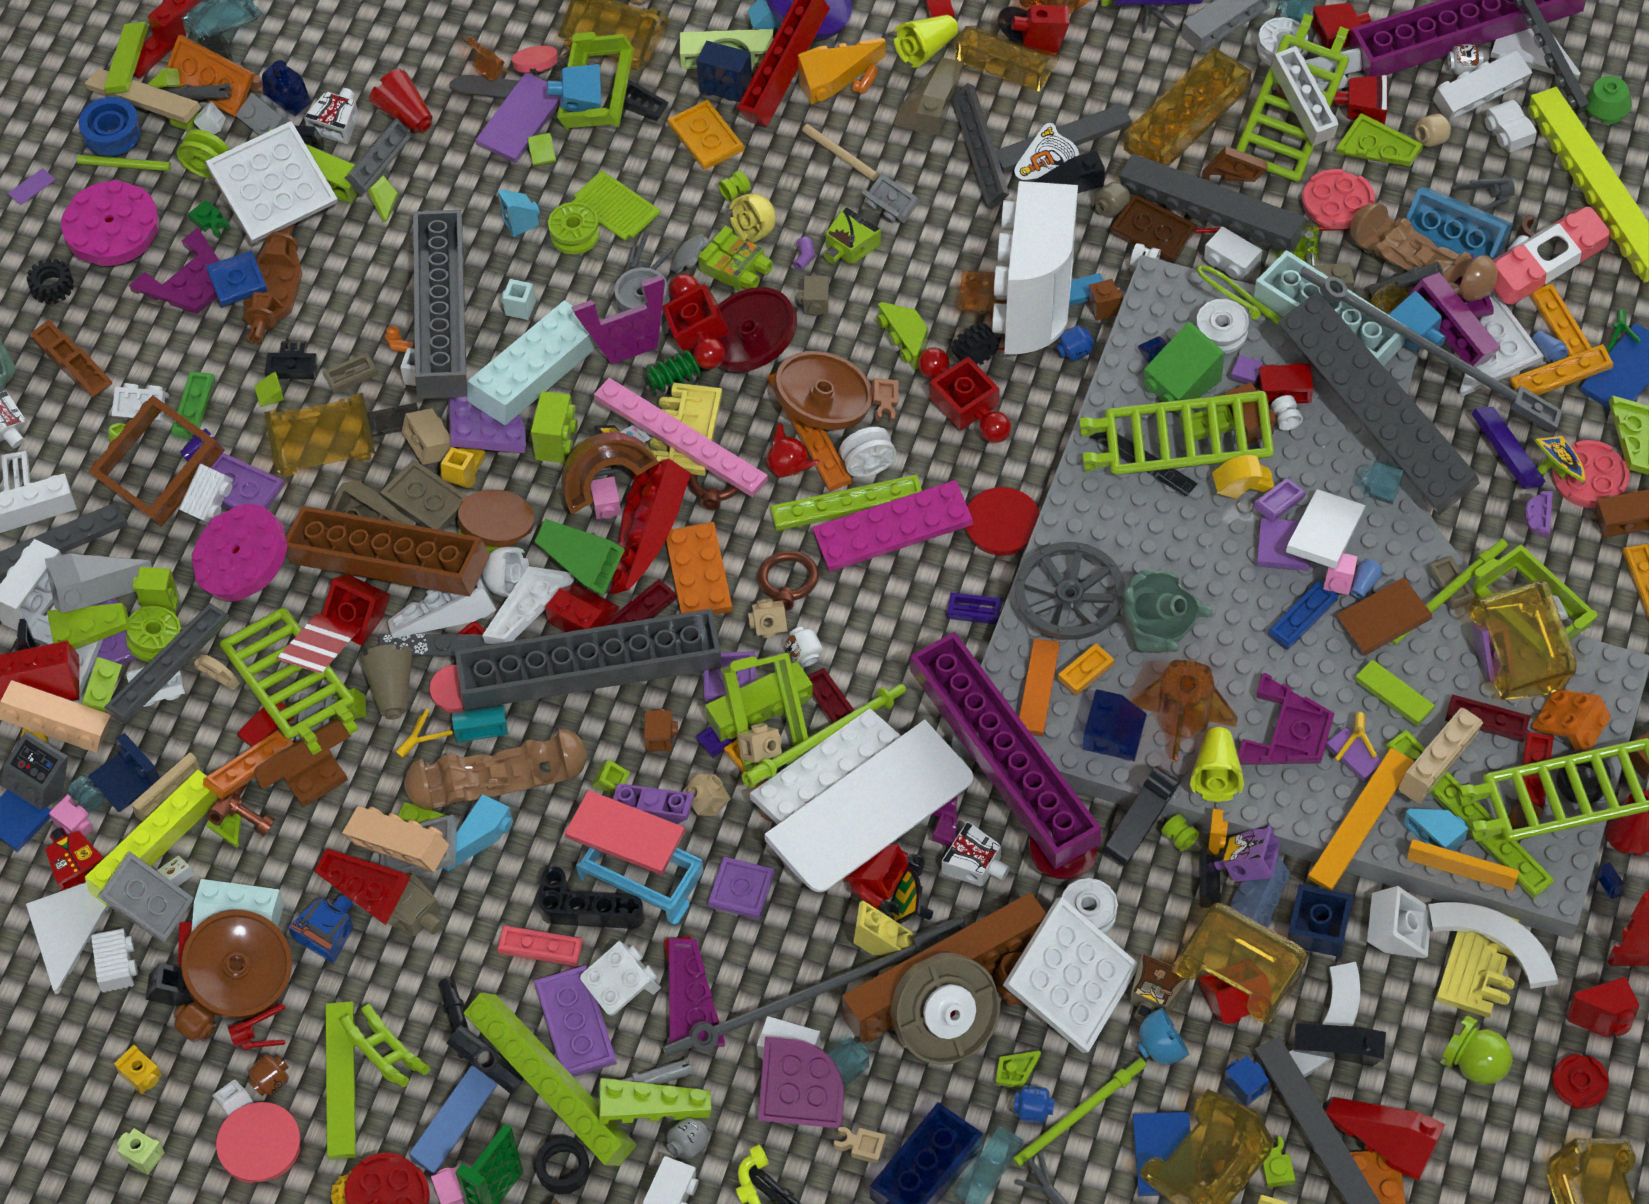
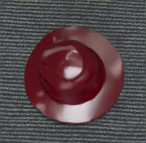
(1070, 870)

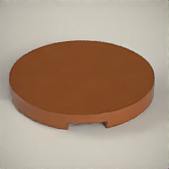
(496, 517)

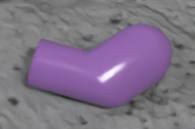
(807, 252)

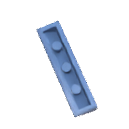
(452, 1120)

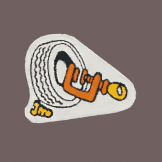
(1045, 153)

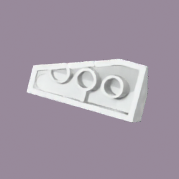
(442, 611)

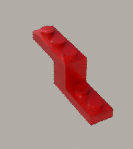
(165, 26)

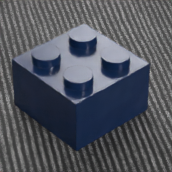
(723, 71)
(1320, 920)

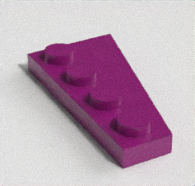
(688, 991)

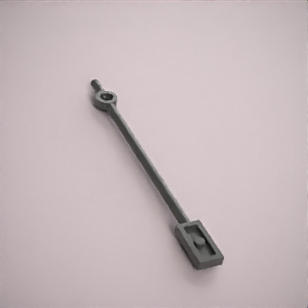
(1522, 400)
(921, 942)

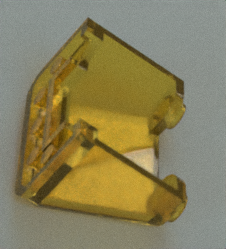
(609, 17)
(320, 435)
(1527, 640)
(1244, 957)
(1214, 1156)
(1592, 1171)

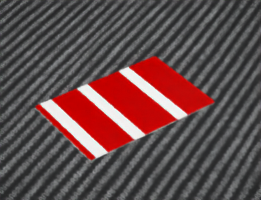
(318, 643)

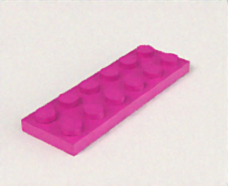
(892, 525)

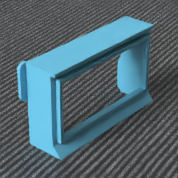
(674, 906)

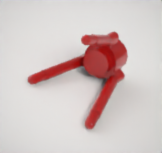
(243, 1032)

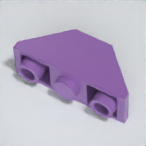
(666, 804)

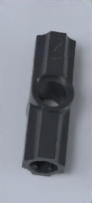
(471, 1047)

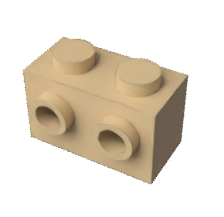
(426, 435)

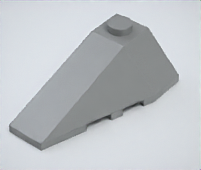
(89, 579)

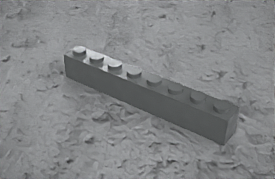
(1213, 203)

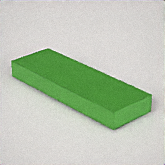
(194, 401)

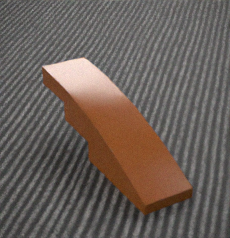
(71, 359)

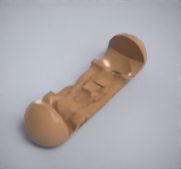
(1406, 248)
(508, 771)

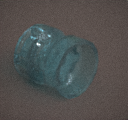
(85, 793)

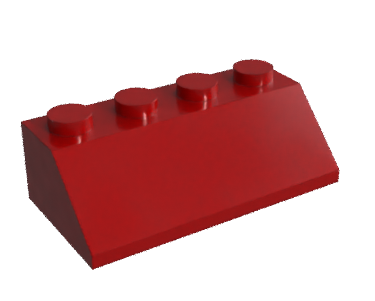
(45, 668)

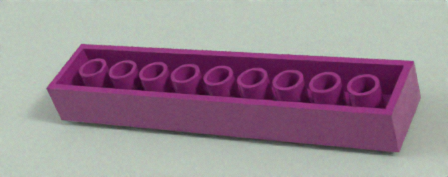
(1439, 26)
(1005, 750)

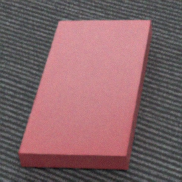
(625, 832)

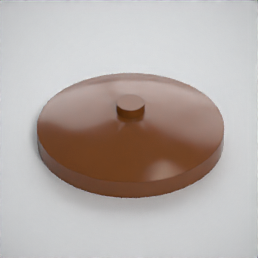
(823, 390)
(236, 964)

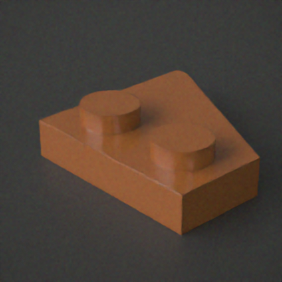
(1235, 166)

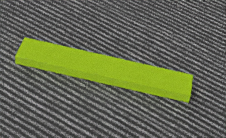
(841, 503)
(340, 1083)

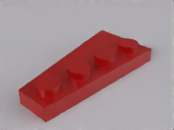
(365, 883)

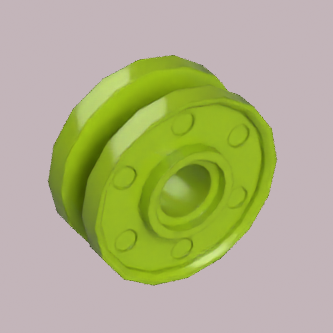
(197, 149)
(574, 228)
(151, 631)

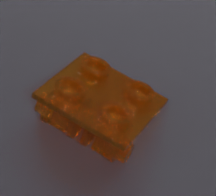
(486, 61)
(977, 292)

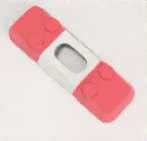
(1524, 271)

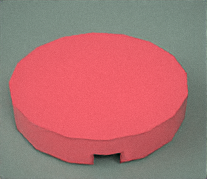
(535, 57)
(446, 689)

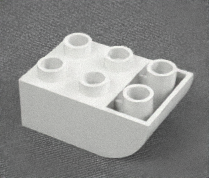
(1035, 266)

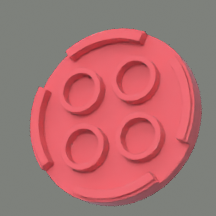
(1335, 197)
(1604, 475)
(258, 1142)

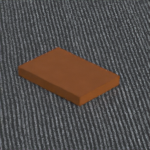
(1384, 616)

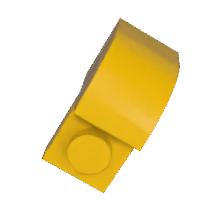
(461, 466)
(1241, 474)

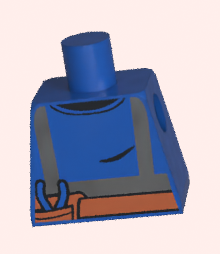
(324, 927)

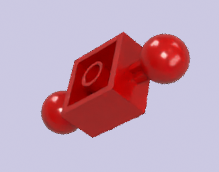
(696, 320)
(964, 394)

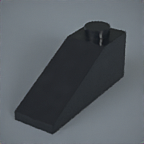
(1082, 170)
(167, 986)
(1341, 1042)

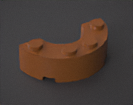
(598, 453)

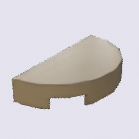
(216, 671)

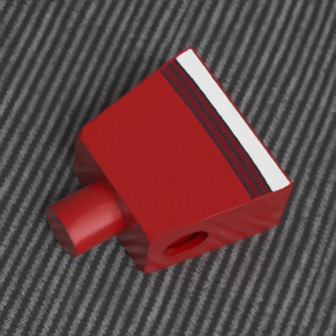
(1365, 96)

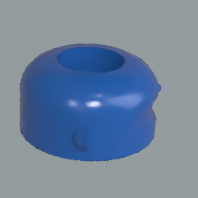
(106, 115)

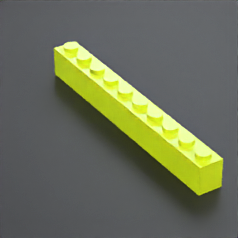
(1593, 176)

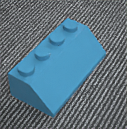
(1457, 224)

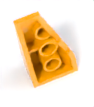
(828, 71)

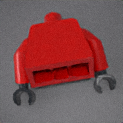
(880, 876)

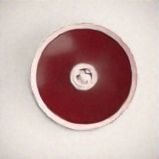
(759, 328)

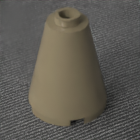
(388, 677)

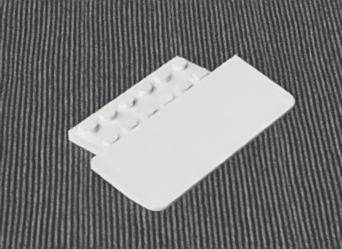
(857, 796)

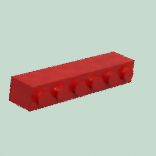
(781, 60)

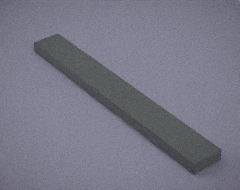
(1315, 1123)

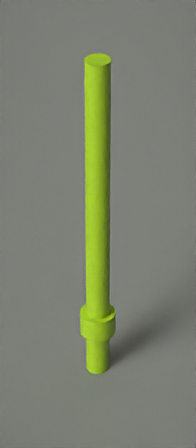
(1462, 579)
(1120, 1080)

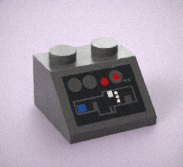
(35, 771)

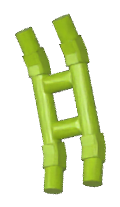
(382, 1034)

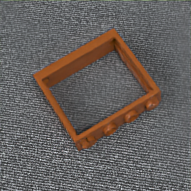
(174, 493)

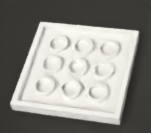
(271, 182)
(1071, 975)

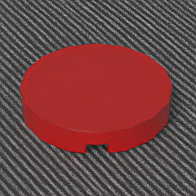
(1580, 1081)

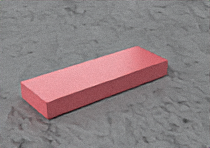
(540, 945)

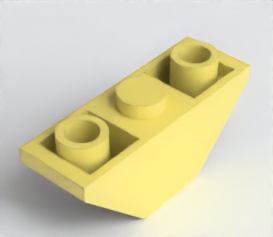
(879, 933)

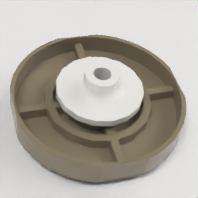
(945, 1008)

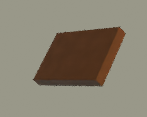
(1153, 227)

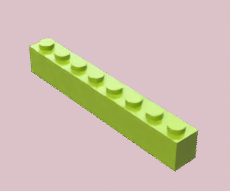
(549, 1078)

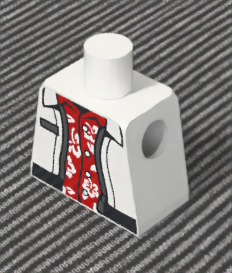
(334, 115)
(10, 421)
(974, 857)

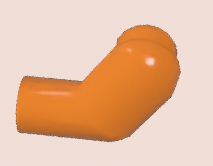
(867, 80)
(395, 340)

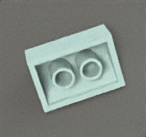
(219, 896)

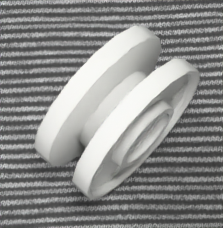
(1271, 35)
(1228, 314)
(867, 452)
(1093, 894)

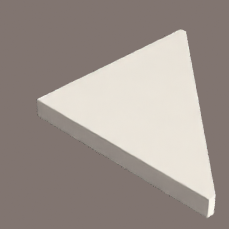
(1532, 55)
(1516, 346)
(64, 927)

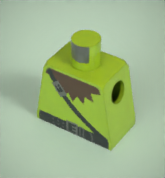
(851, 237)

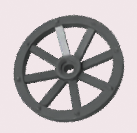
(1071, 588)

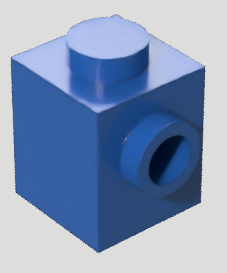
(1246, 1080)

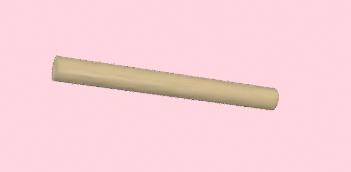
(840, 152)

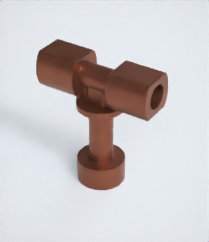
(232, 805)

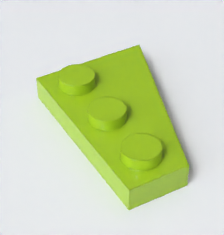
(1378, 142)
(1633, 432)
(88, 624)

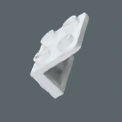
(619, 978)

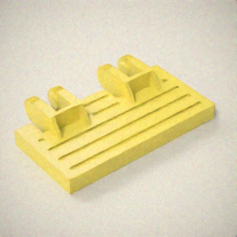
(696, 408)
(1469, 969)

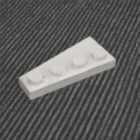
(525, 603)

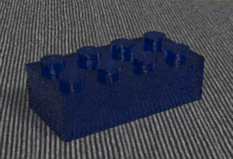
(928, 1160)

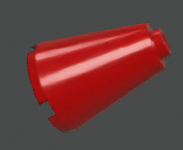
(401, 100)
(1629, 832)

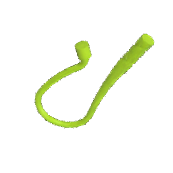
(1254, 310)

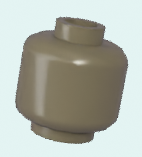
(1111, 199)

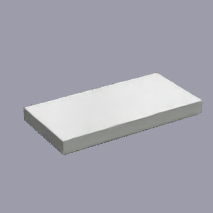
(1325, 529)

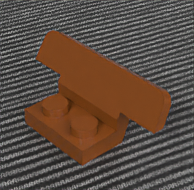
(304, 773)

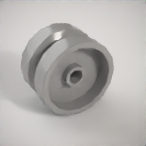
(630, 293)

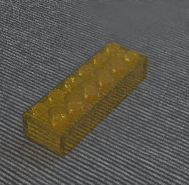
(1188, 108)

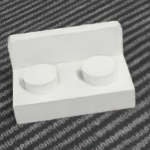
(130, 398)

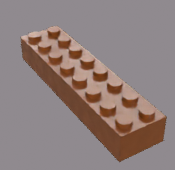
(386, 550)
(985, 941)

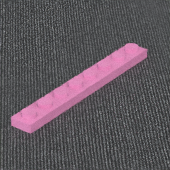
(681, 437)

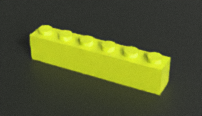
(158, 830)

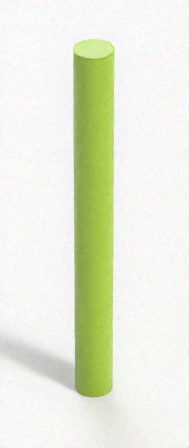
(123, 162)

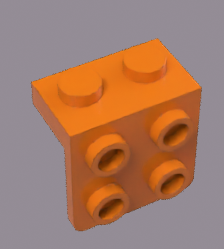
(1575, 716)

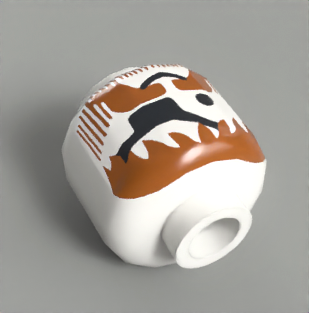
(1464, 58)
(804, 646)

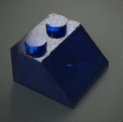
(1114, 726)

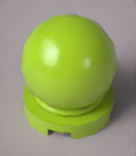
(1481, 1054)

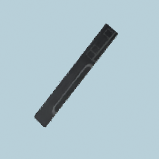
(1170, 477)

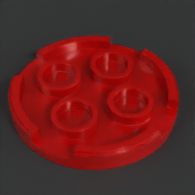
(1002, 520)
(386, 1180)

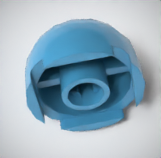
(1161, 1039)

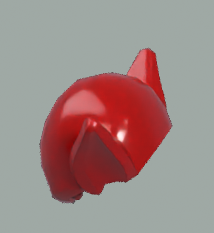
(787, 455)

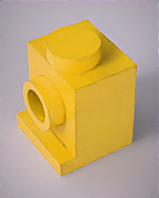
(128, 1068)

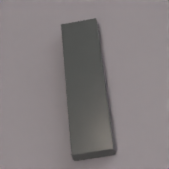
(378, 156)

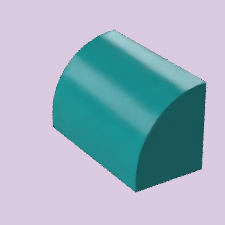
(480, 723)

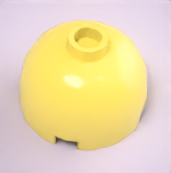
(752, 217)

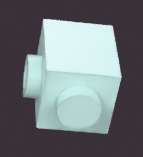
(518, 299)

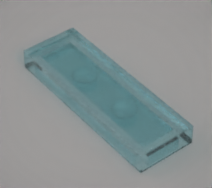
(989, 1167)

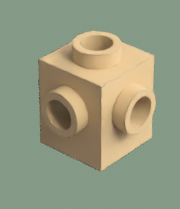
(768, 609)
(759, 743)
(708, 794)

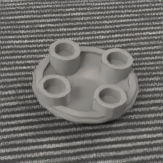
(687, 253)

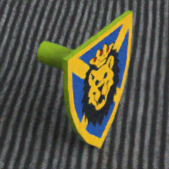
(1560, 457)

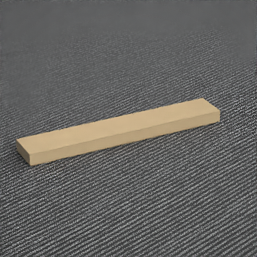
(148, 98)

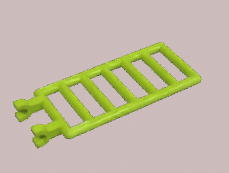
(1264, 97)
(1108, 424)
(269, 702)
(1502, 824)

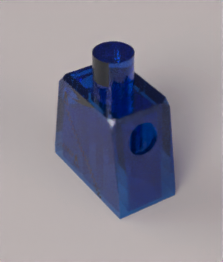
(285, 87)

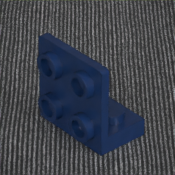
(125, 775)

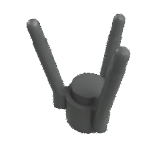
(1499, 188)
(632, 264)

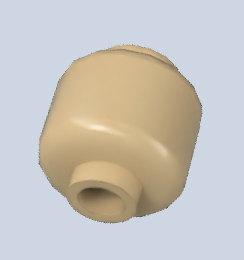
(1432, 130)

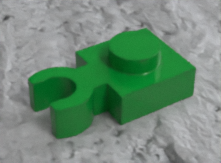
(208, 217)

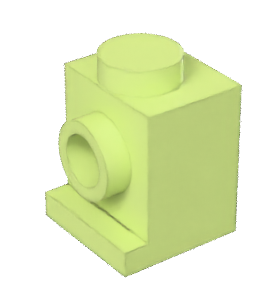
(145, 1156)

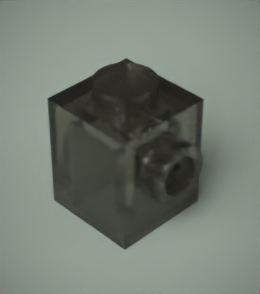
(217, 44)

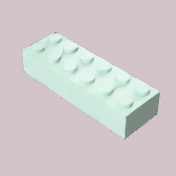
(1284, 289)
(530, 365)

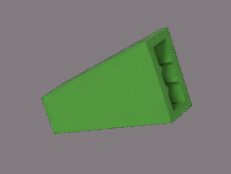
(581, 553)

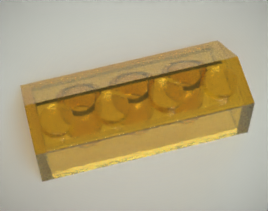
(1004, 57)

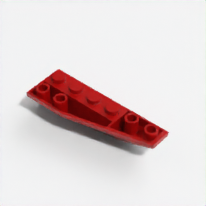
(648, 519)

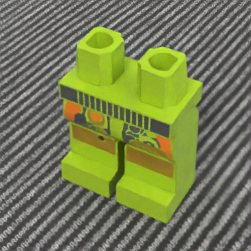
(734, 260)

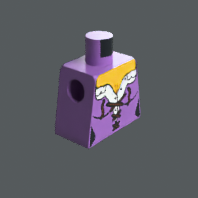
(1250, 855)

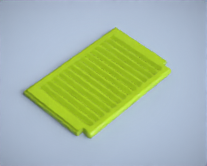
(617, 205)

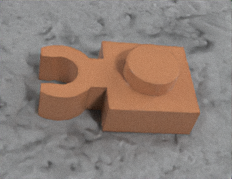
(886, 396)

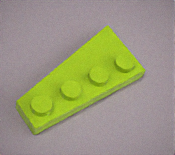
(643, 1100)

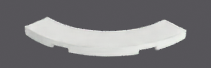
(1503, 931)
(1342, 1010)

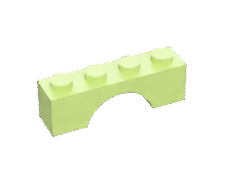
(753, 41)

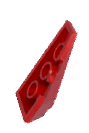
(1635, 941)
(1397, 1134)

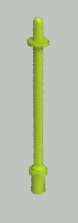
(767, 768)

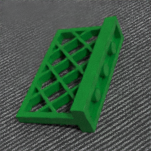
(492, 1172)

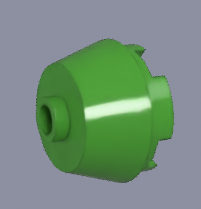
(1609, 99)

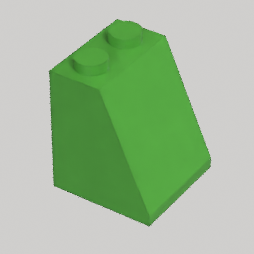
(1185, 367)

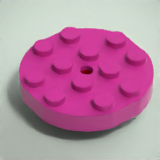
(110, 223)
(239, 552)

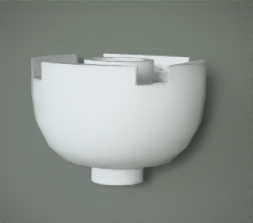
(504, 570)

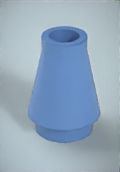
(1550, 347)
(1366, 577)

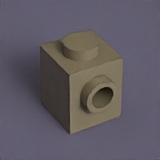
(815, 295)

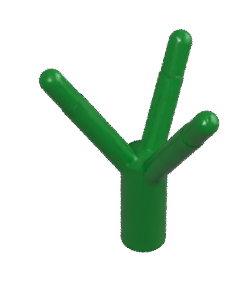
(1621, 325)

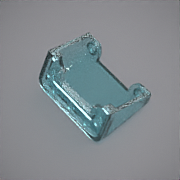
(219, 16)

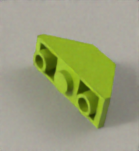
(905, 330)

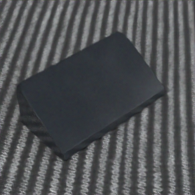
(1208, 879)

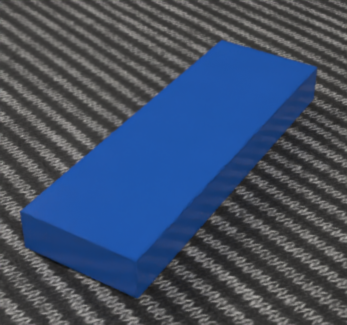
(1302, 615)

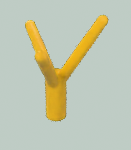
(1359, 731)
(412, 740)

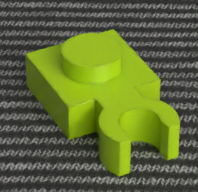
(1278, 1167)

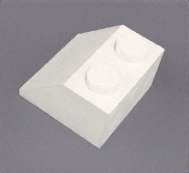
(1399, 923)

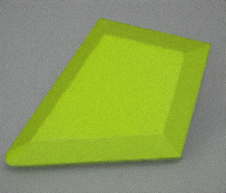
(383, 197)
(229, 829)
(1016, 1069)

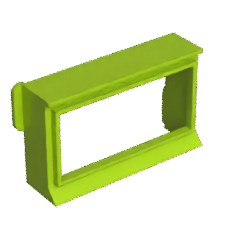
(588, 45)
(1534, 570)
(788, 694)

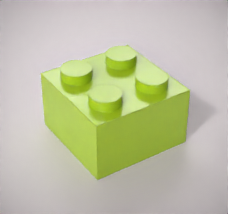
(553, 427)

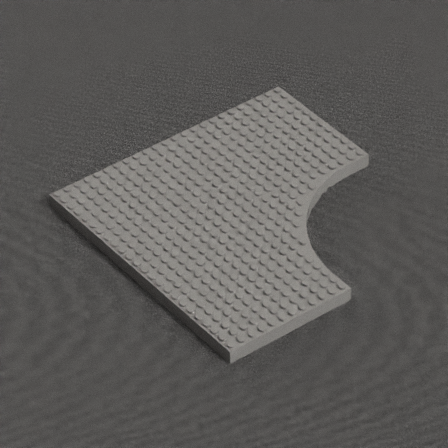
(1214, 553)

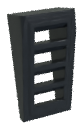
(645, 95)
(24, 636)

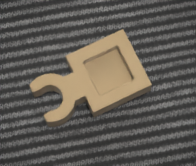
(865, 1145)

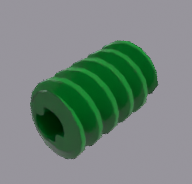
(671, 371)

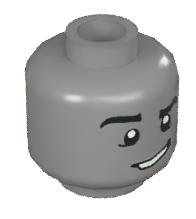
(687, 1138)

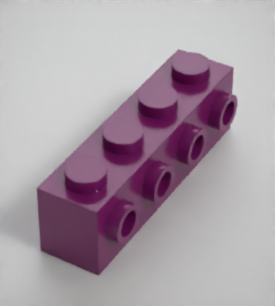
(1458, 323)

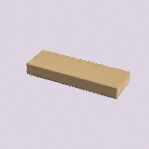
(165, 786)

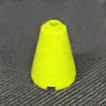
(923, 38)
(1217, 767)

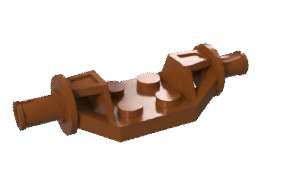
(282, 278)

